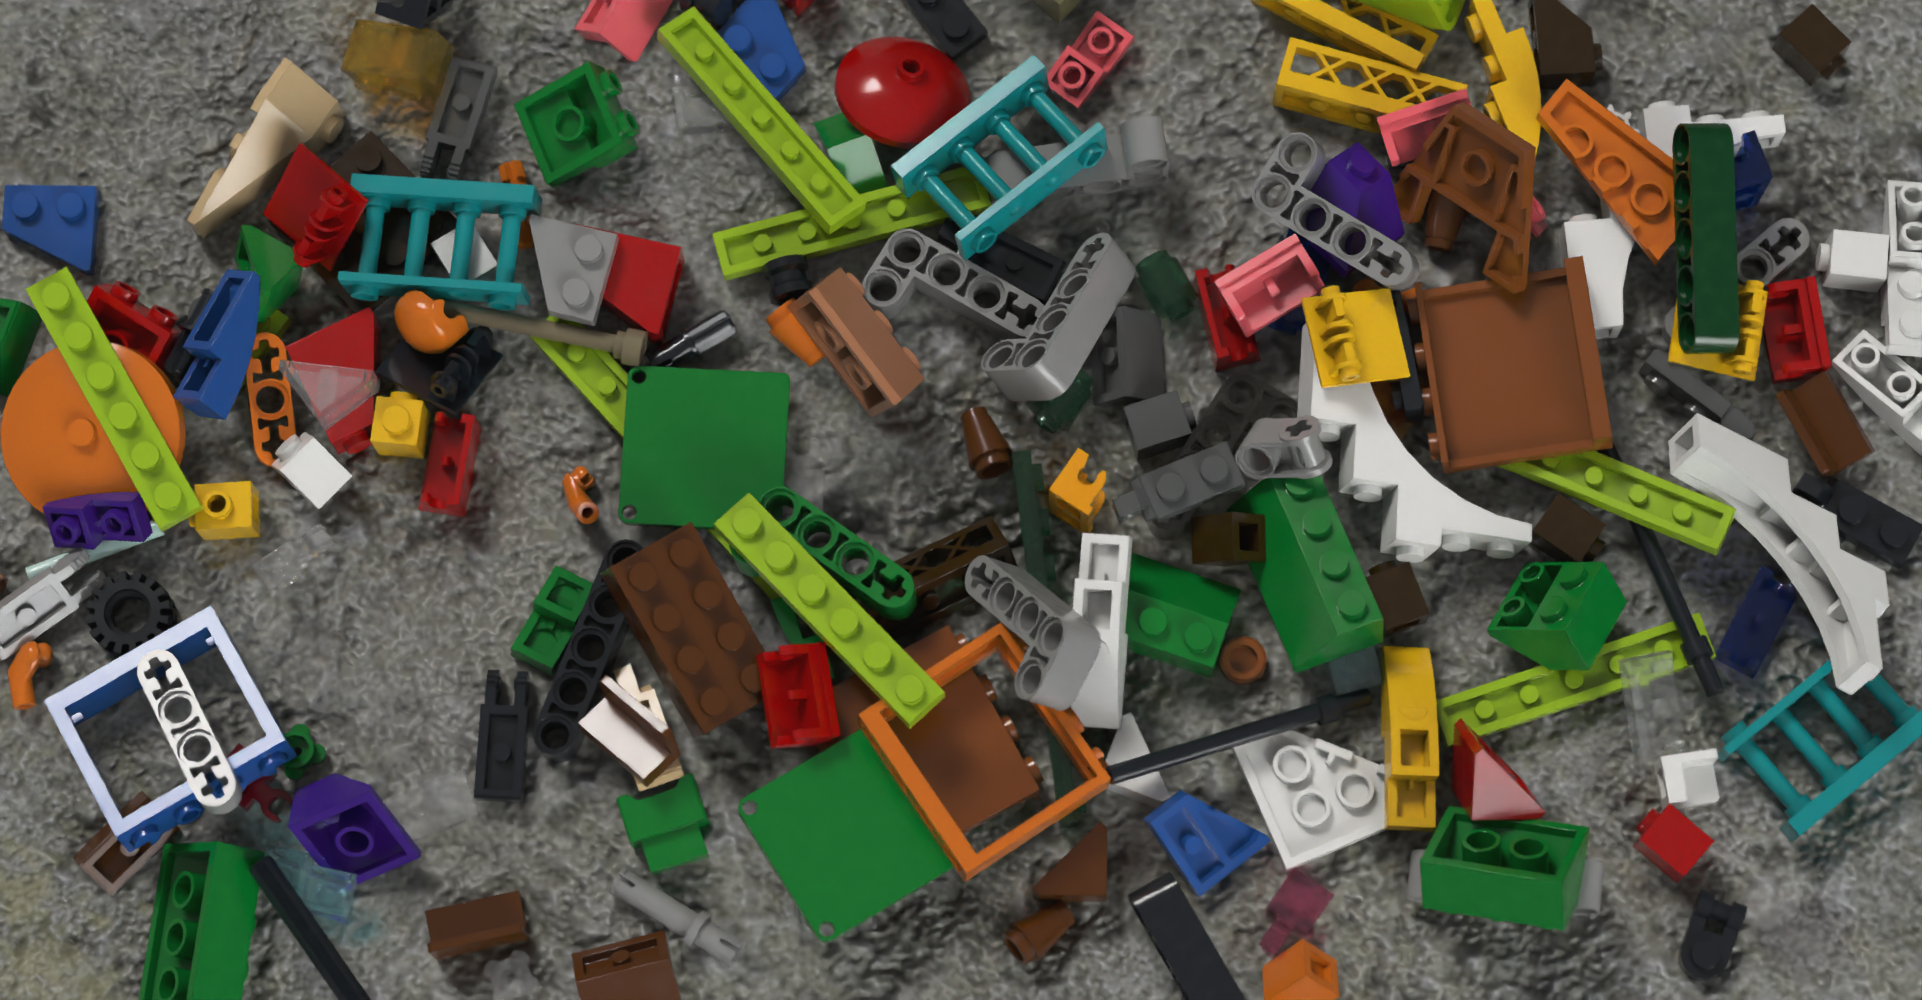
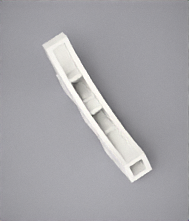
(1608, 244)
(1376, 466)
(1802, 538)

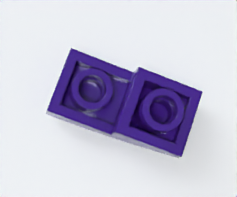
(97, 517)

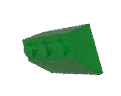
(1177, 615)
(1504, 869)

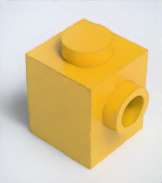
(400, 425)
(228, 511)

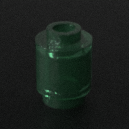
(1166, 286)
(1063, 410)

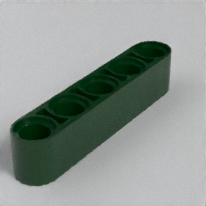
(1705, 238)

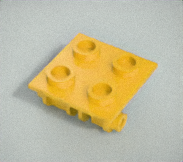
(1355, 337)
(1744, 359)

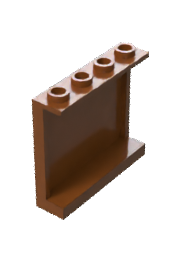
(1511, 370)
(959, 743)

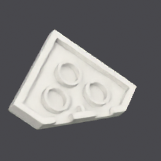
(1312, 794)

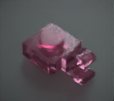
(1297, 907)

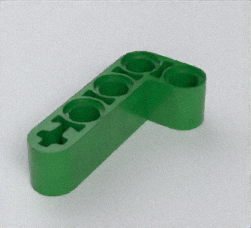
(838, 552)

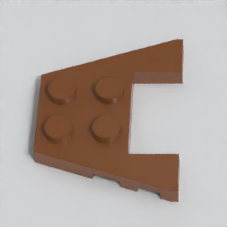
(1485, 174)

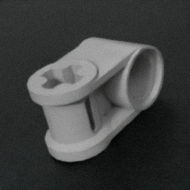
(1281, 448)

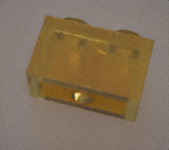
(397, 59)

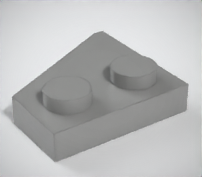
(573, 267)

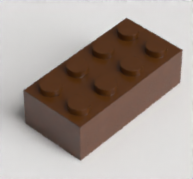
(689, 628)

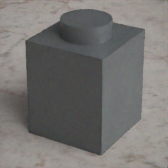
(1158, 424)

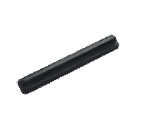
(306, 930)

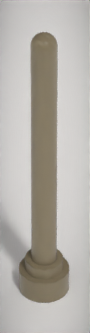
(627, 345)

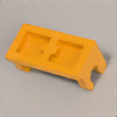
(1074, 497)

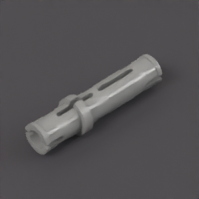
(677, 917)

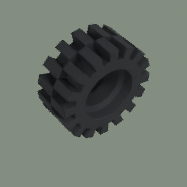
(114, 593)

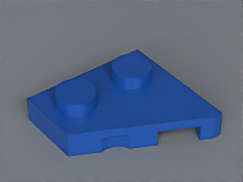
(764, 45)
(55, 220)
(1202, 840)

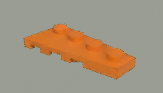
(1618, 164)

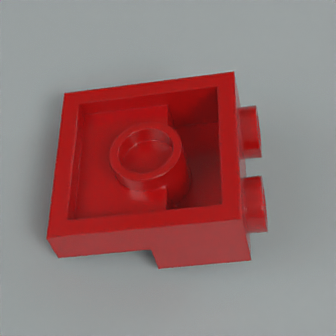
(133, 323)

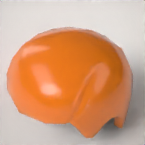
(426, 325)

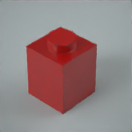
(1671, 841)

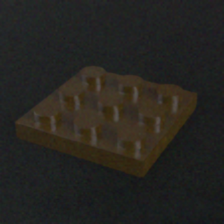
(375, 158)

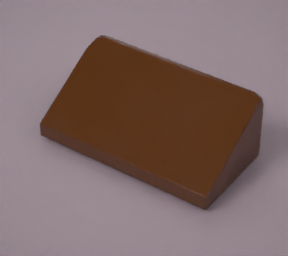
(109, 860)

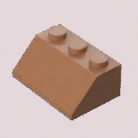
(857, 342)

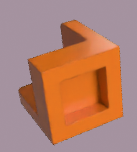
(1301, 974)

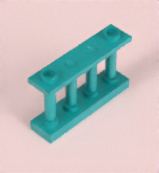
(991, 116)
(422, 199)
(1836, 779)

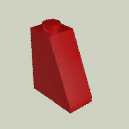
(643, 284)
(350, 344)

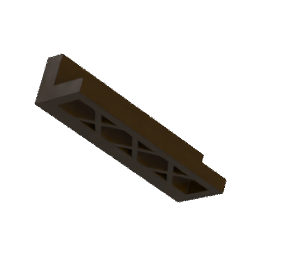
(942, 587)

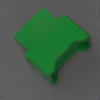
(667, 825)

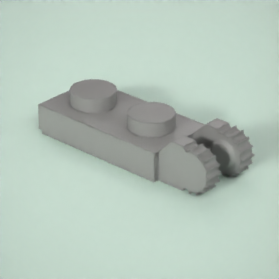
(44, 601)

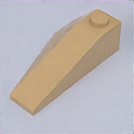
(289, 113)

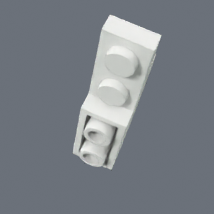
(1903, 286)
(1884, 385)
(1102, 601)

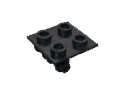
(447, 377)

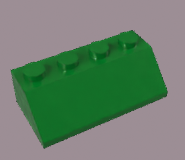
(1310, 573)
(201, 923)

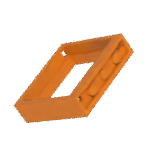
(1063, 725)

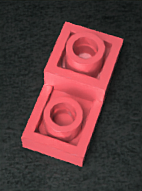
(1089, 60)

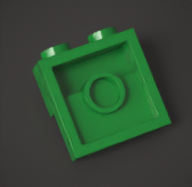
(577, 123)

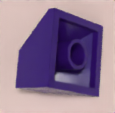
(1363, 190)
(349, 828)

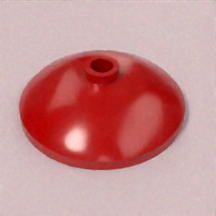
(899, 90)

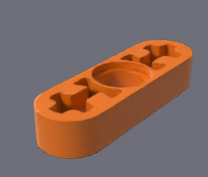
(255, 367)

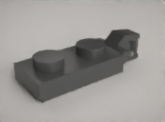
(1181, 485)

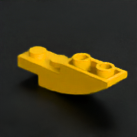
(1512, 66)
(1409, 738)

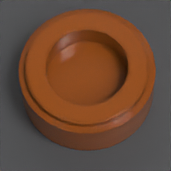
(1242, 660)

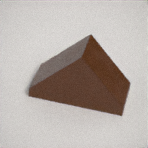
(1080, 873)

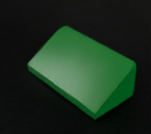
(17, 332)

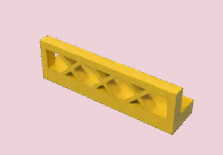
(1355, 36)
(1344, 103)

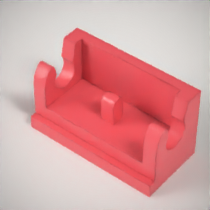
(1410, 127)
(1269, 285)

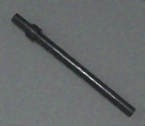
(1695, 647)
(1322, 710)

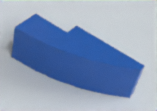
(221, 346)

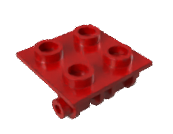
(315, 209)

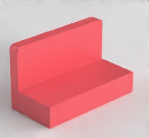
(623, 23)

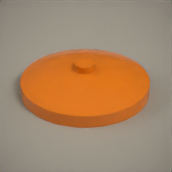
(56, 441)

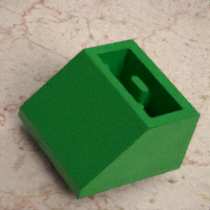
(1559, 613)

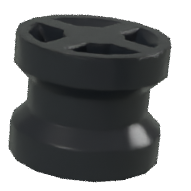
(787, 278)

